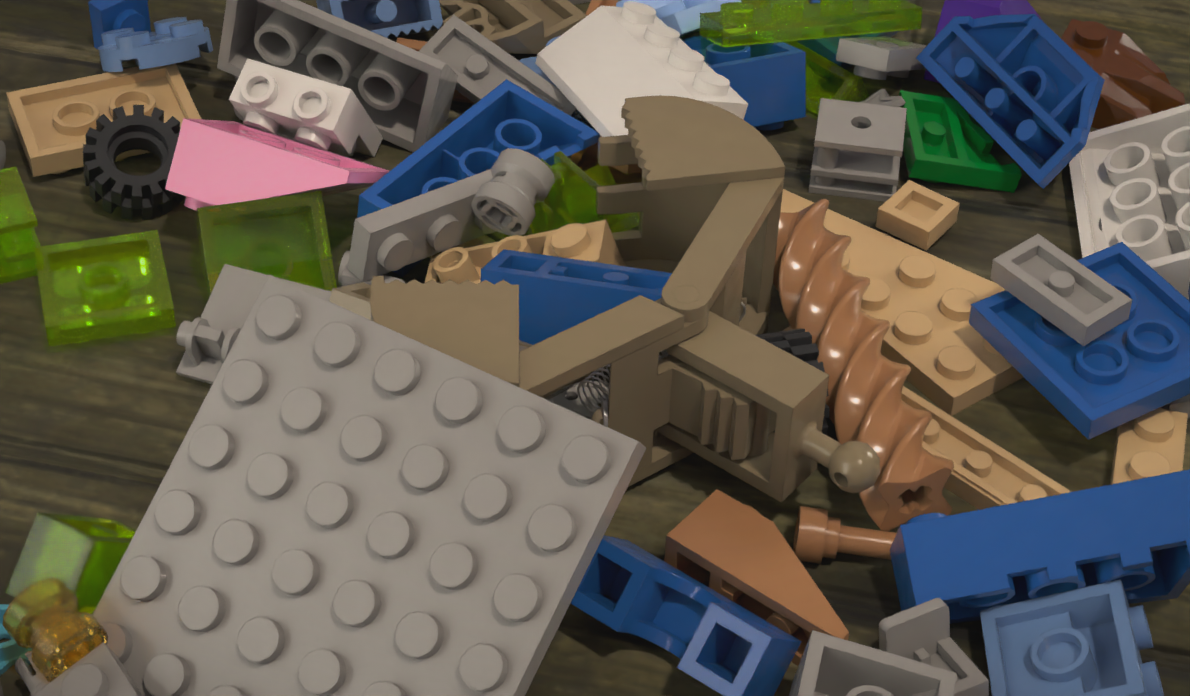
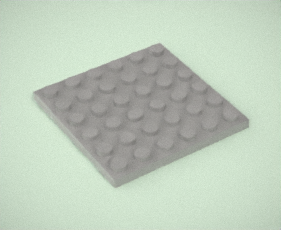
(360, 521)

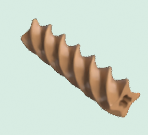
(862, 382)

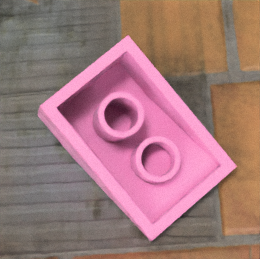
(239, 163)

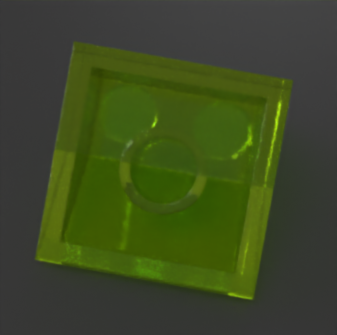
(270, 237)

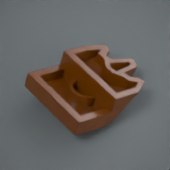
(1132, 81)

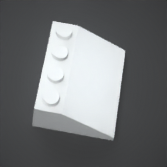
(1140, 189)

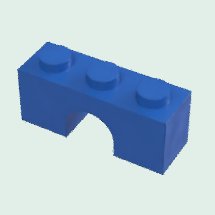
(708, 632)

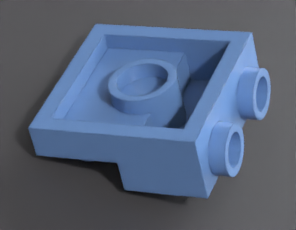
(1070, 645)

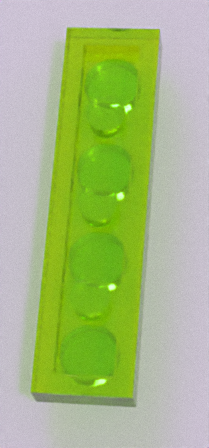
(793, 20)

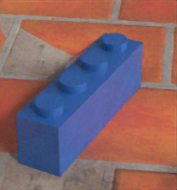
(474, 141)

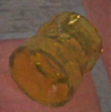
(52, 626)

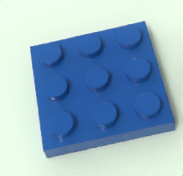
(1115, 375)

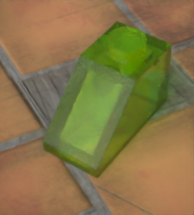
(75, 550)

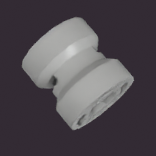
(510, 196)

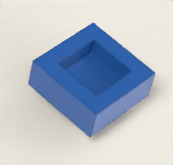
(117, 14)

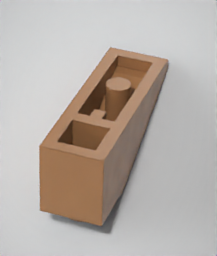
(752, 565)

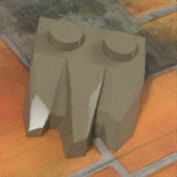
(516, 24)

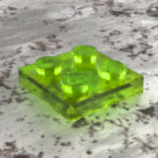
(104, 288)

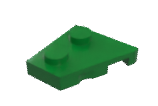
(949, 147)

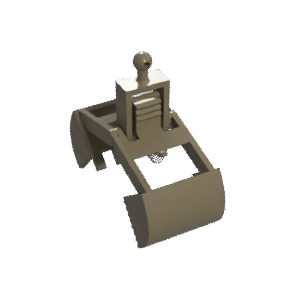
(721, 392)

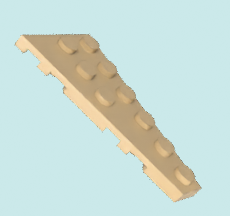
(926, 310)

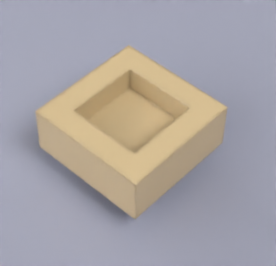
(917, 215)

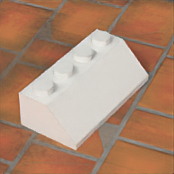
(629, 55)

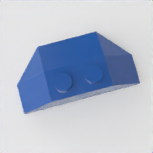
(1019, 87)

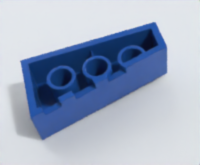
(1050, 547)

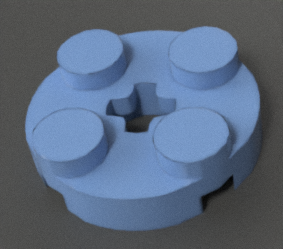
(171, 43)

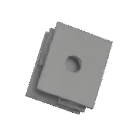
(854, 159)

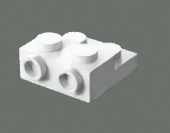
(304, 110)

